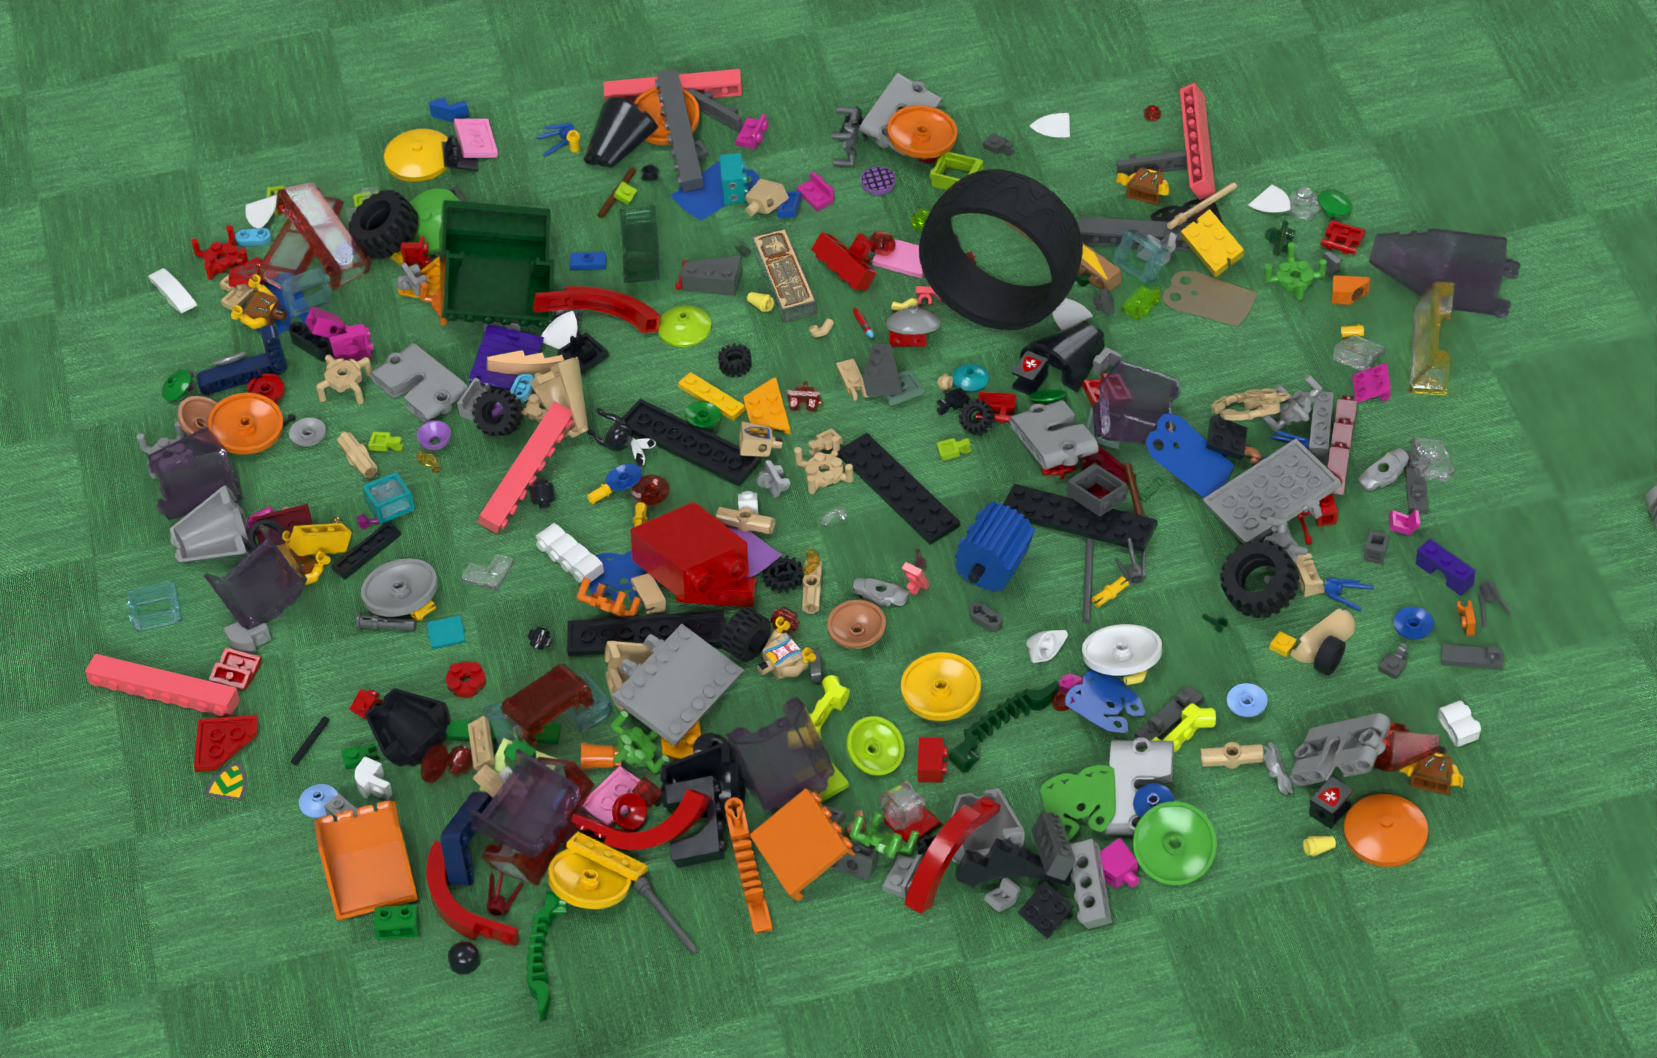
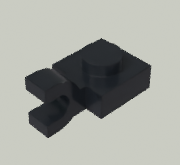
(953, 399)

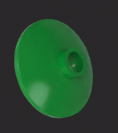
(176, 385)
(1047, 396)
(703, 414)

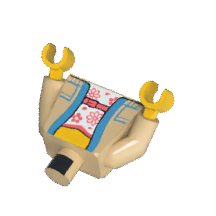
(783, 655)

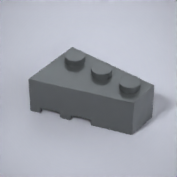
(713, 275)
(881, 372)

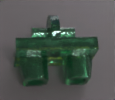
(1279, 237)

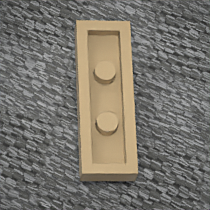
(481, 743)

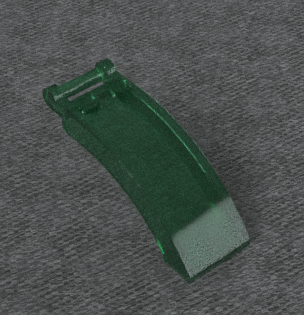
(640, 245)

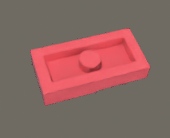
(925, 292)
(916, 578)

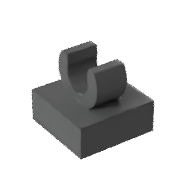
(1333, 263)
(1104, 301)

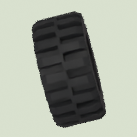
(383, 224)
(1247, 559)

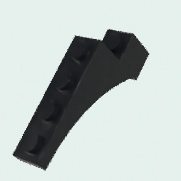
(1002, 862)

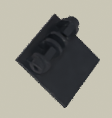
(453, 156)
(1046, 909)

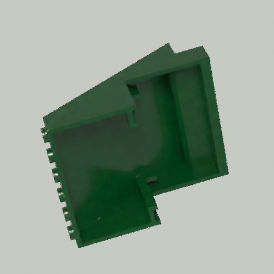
(494, 263)

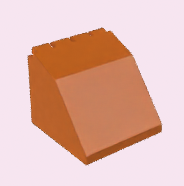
(365, 860)

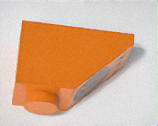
(1349, 289)

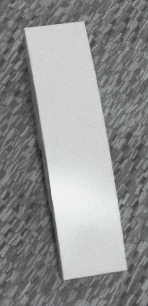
(172, 290)

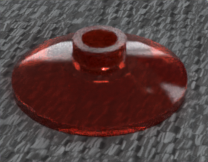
(651, 490)
(434, 763)

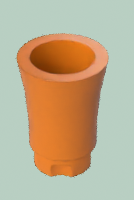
(598, 756)

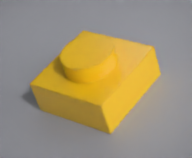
(1283, 644)

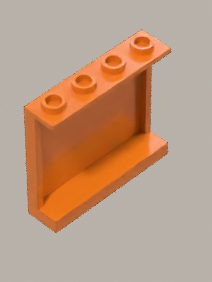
(801, 842)

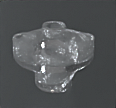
(1304, 204)

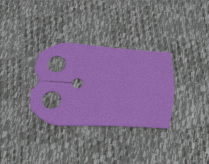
(759, 553)

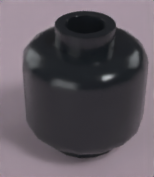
(542, 493)

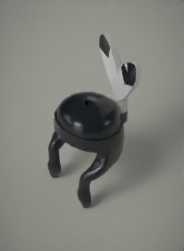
(621, 436)

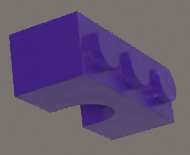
(1458, 574)

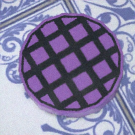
(878, 180)

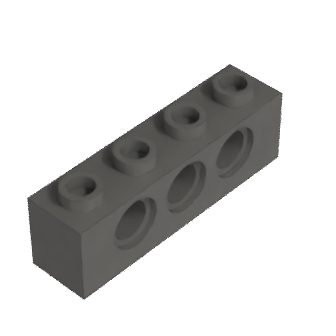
(1053, 845)
(861, 864)

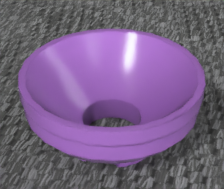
(431, 431)

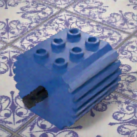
(994, 547)

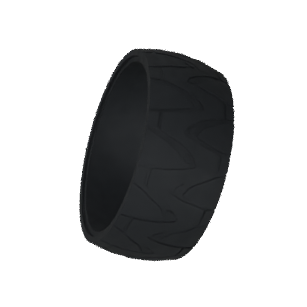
(977, 293)

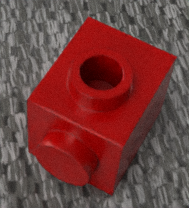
(1328, 510)

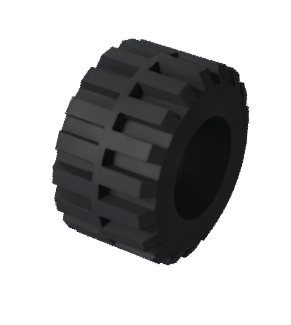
(484, 417)
(746, 634)

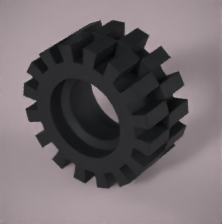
(734, 352)
(969, 409)

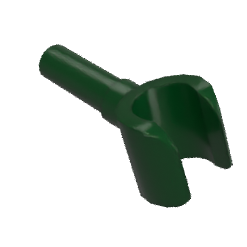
(1082, 280)
(1218, 623)

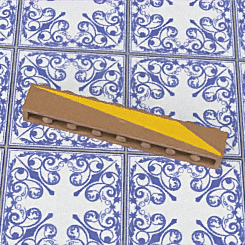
(1101, 271)

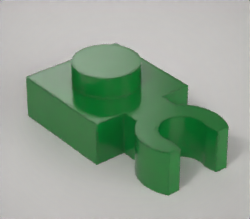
(353, 755)

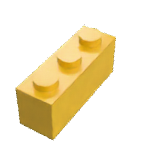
(320, 537)

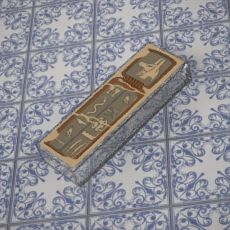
(784, 275)

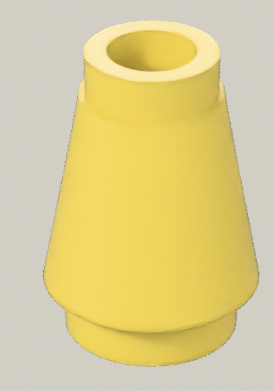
(761, 301)
(1318, 844)

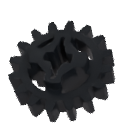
(783, 574)

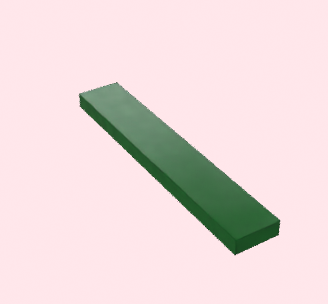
(459, 732)

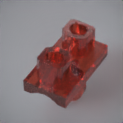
(804, 394)

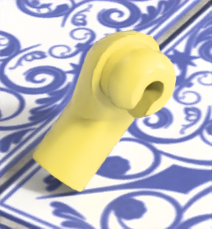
(1134, 678)

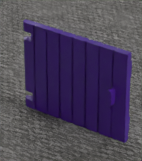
(497, 342)

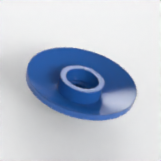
(624, 477)
(1416, 617)
(1142, 798)

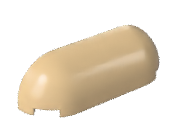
(1338, 624)

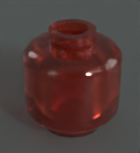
(883, 243)
(788, 615)
(460, 760)

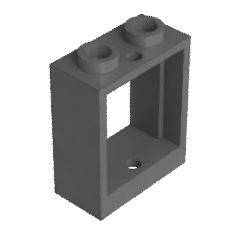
(1096, 475)

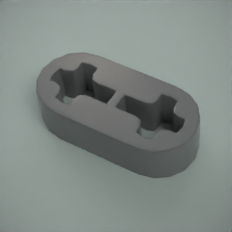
(985, 617)
(816, 667)

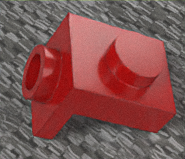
(861, 247)
(365, 701)

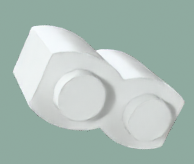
(1459, 723)

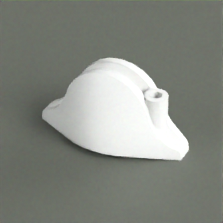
(1045, 644)

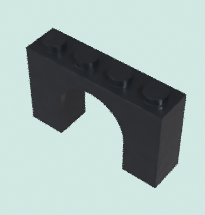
(709, 843)

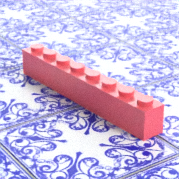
(719, 83)
(1197, 141)
(525, 468)
(162, 685)

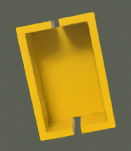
(1212, 243)

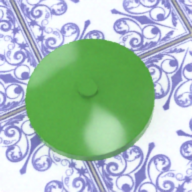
(429, 209)
(1174, 843)

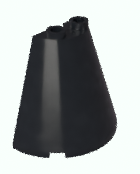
(618, 132)
(1070, 351)
(408, 726)
(715, 762)

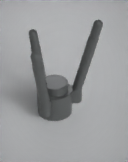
(1135, 573)
(1490, 593)

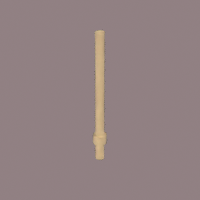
(1181, 218)

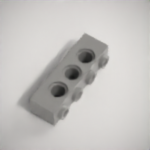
(1321, 426)
(1100, 912)

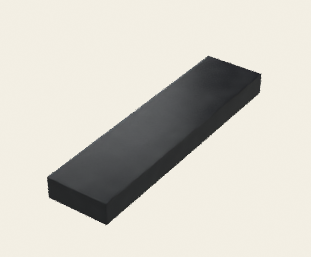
(366, 550)

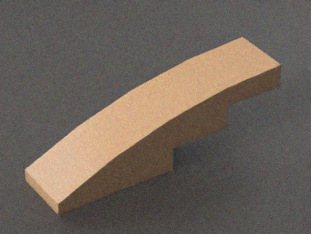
(520, 364)

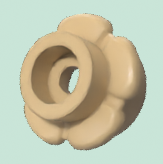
(945, 382)

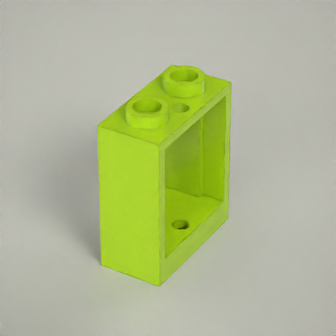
(953, 161)

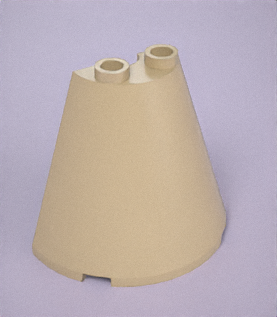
(566, 388)
(615, 655)

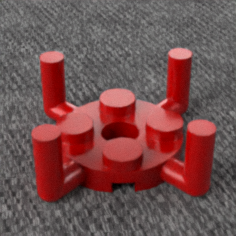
(226, 250)

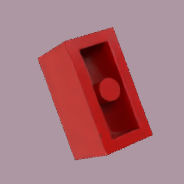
(930, 759)

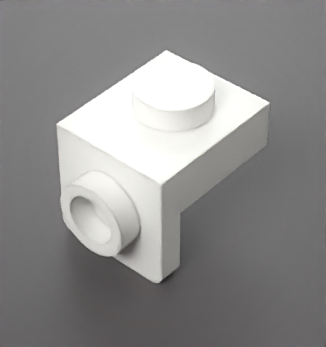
(748, 500)

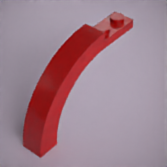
(601, 300)
(676, 825)
(942, 850)
(456, 916)

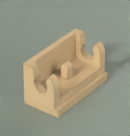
(1309, 579)
(649, 593)

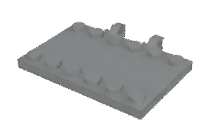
(1275, 487)
(676, 683)

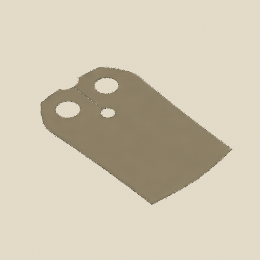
(1214, 298)

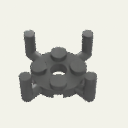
(849, 136)

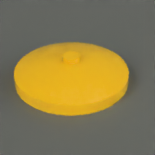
(416, 155)
(940, 686)
(586, 881)

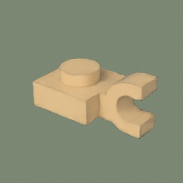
(823, 440)

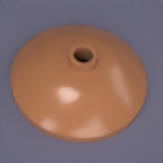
(194, 413)
(856, 624)

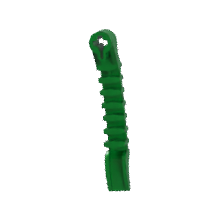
(537, 976)

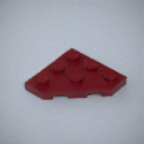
(1108, 463)

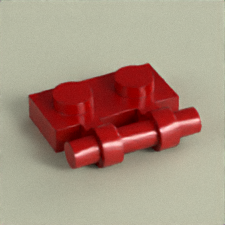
(1344, 233)
(999, 402)

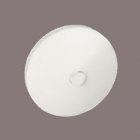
(1122, 649)

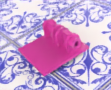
(1372, 383)

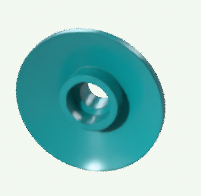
(970, 377)

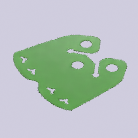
(1091, 791)

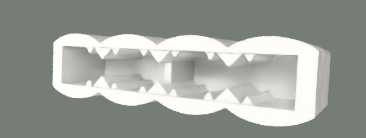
(569, 553)

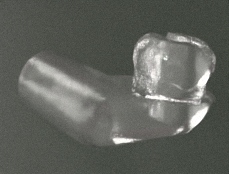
(831, 514)

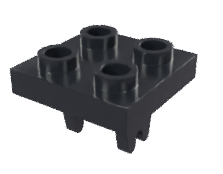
(586, 349)
(1226, 438)

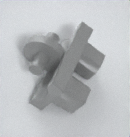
(409, 279)
(771, 479)

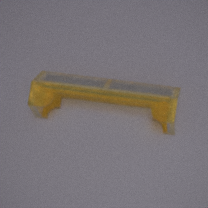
(1429, 365)

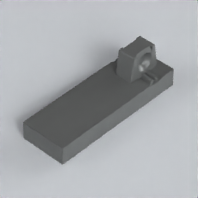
(1472, 657)

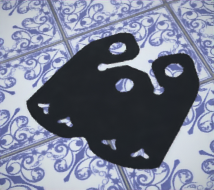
(1168, 216)

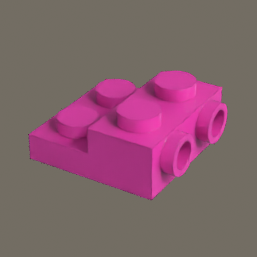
(352, 344)

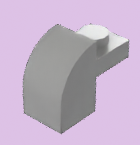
(1168, 243)
(246, 640)

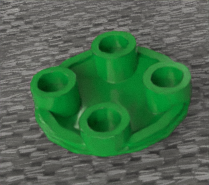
(1334, 203)

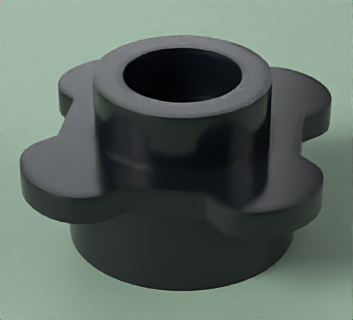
(649, 173)

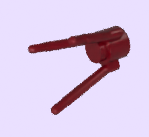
(497, 904)

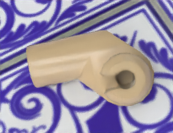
(821, 331)

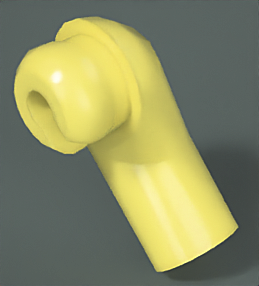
(896, 306)

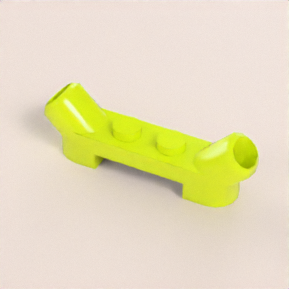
(834, 697)
(1192, 719)

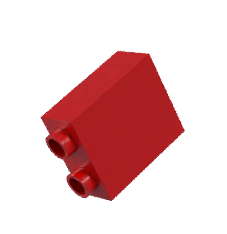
(689, 551)

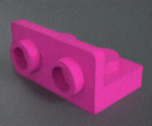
(752, 132)
(816, 192)

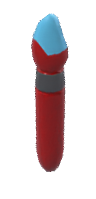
(863, 323)

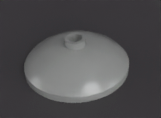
(913, 321)

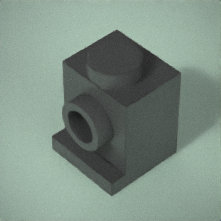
(1376, 547)

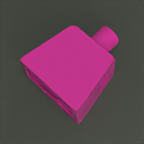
(325, 323)
(1119, 865)

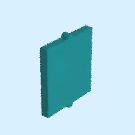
(446, 632)

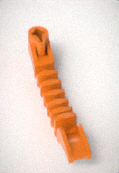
(747, 866)

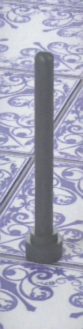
(644, 888)

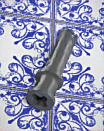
(376, 622)

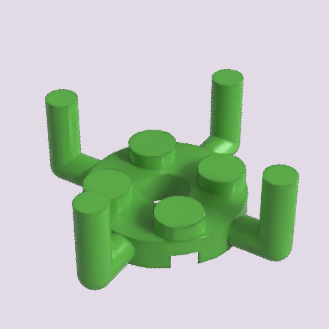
(1294, 268)
(636, 737)
(884, 843)

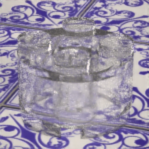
(902, 806)

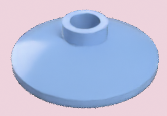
(1247, 700)
(313, 806)

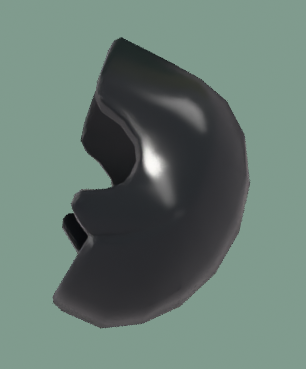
(463, 958)

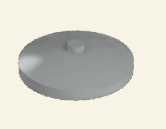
(399, 587)

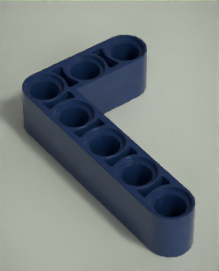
(245, 370)
(456, 838)

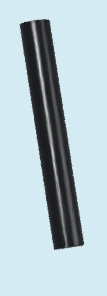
(310, 740)

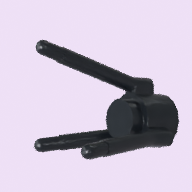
(859, 120)

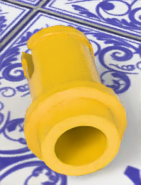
(573, 138)
(1348, 331)
(599, 493)
(420, 613)

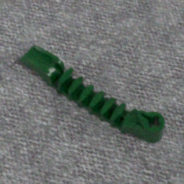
(964, 756)

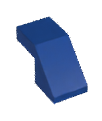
(440, 109)

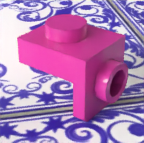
(1404, 523)
(1068, 682)

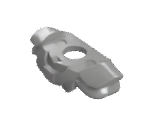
(1374, 478)
(892, 594)
(1277, 769)

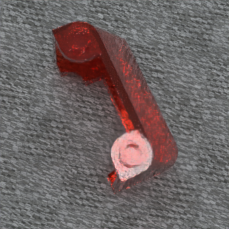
(545, 700)
(1405, 748)

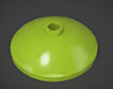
(684, 326)
(884, 741)

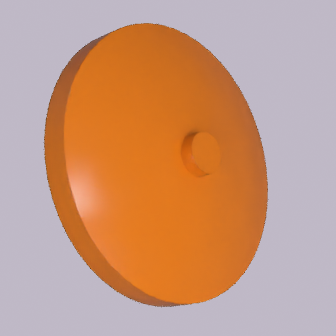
(650, 103)
(922, 131)
(246, 423)
(1385, 830)

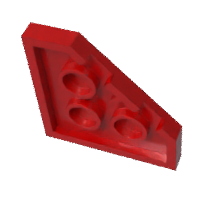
(221, 739)

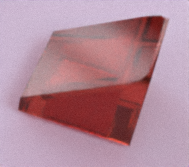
(647, 791)

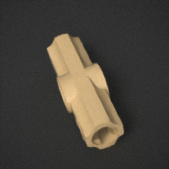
(357, 455)
(745, 520)
(812, 590)
(1222, 755)

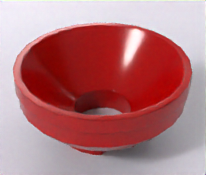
(636, 811)

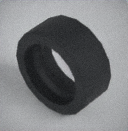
(253, 531)
(1329, 655)

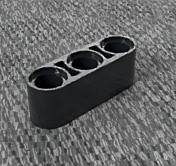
(313, 344)

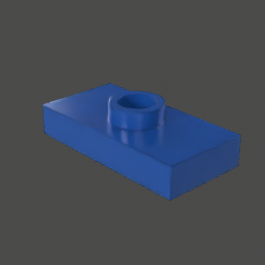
(790, 206)
(588, 260)

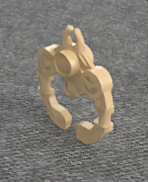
(1265, 402)

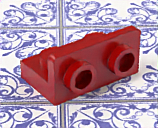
(416, 253)
(899, 339)

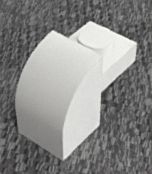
(369, 779)

